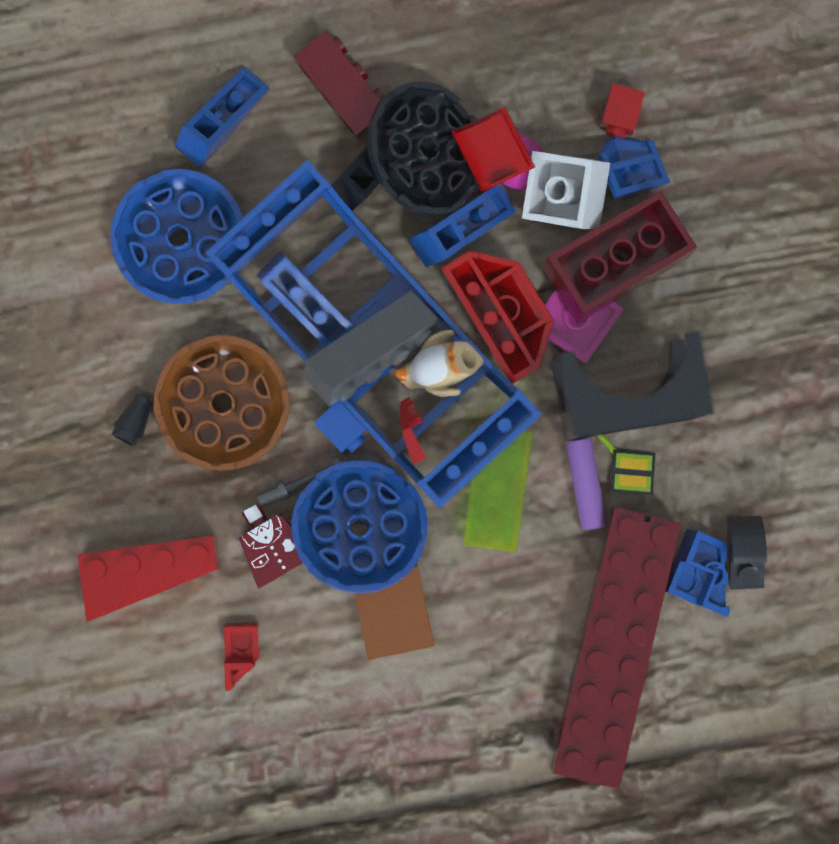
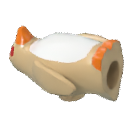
(440, 365)

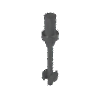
(282, 490)

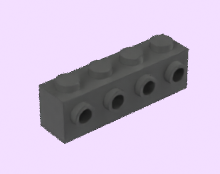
(370, 349)

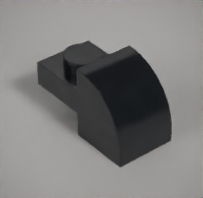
(746, 552)

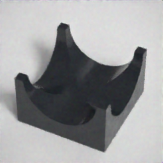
(679, 397)

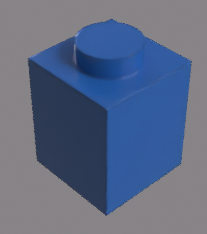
(341, 427)

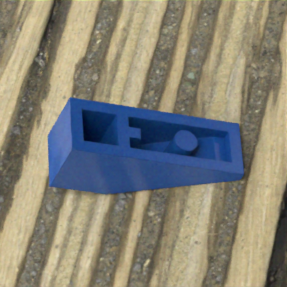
(220, 117)
(462, 226)

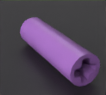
(586, 484)

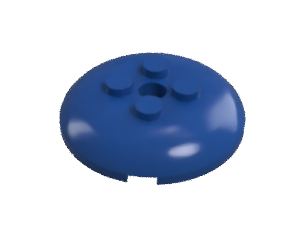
(144, 231)
(365, 495)

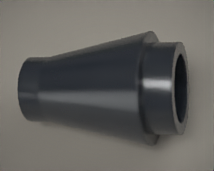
(133, 421)

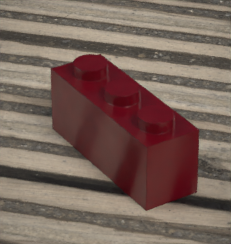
(339, 82)

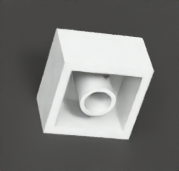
(566, 190)

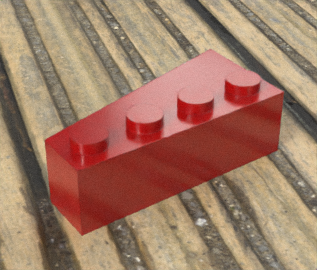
(134, 573)

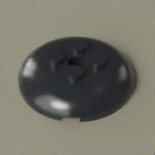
(424, 117)

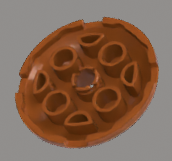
(187, 397)

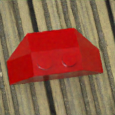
(503, 310)

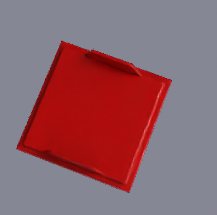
(493, 149)

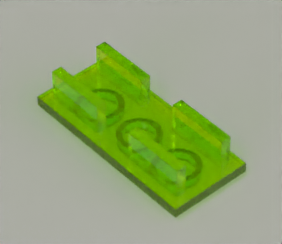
(498, 498)

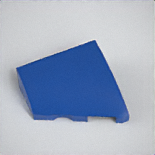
(700, 572)

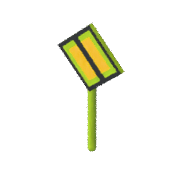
(631, 470)

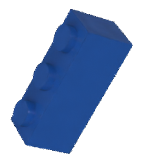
(304, 299)

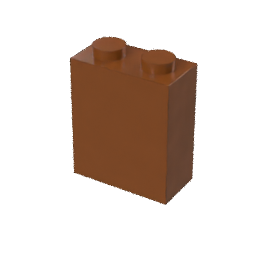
(395, 618)

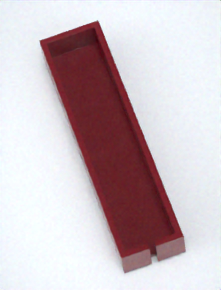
(615, 648)

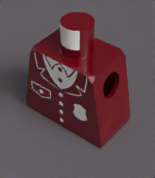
(268, 546)

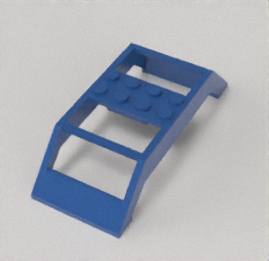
(274, 217)

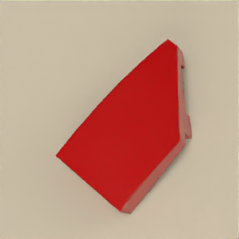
(409, 419)
(240, 651)

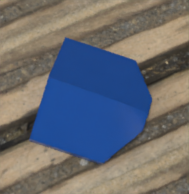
(633, 167)

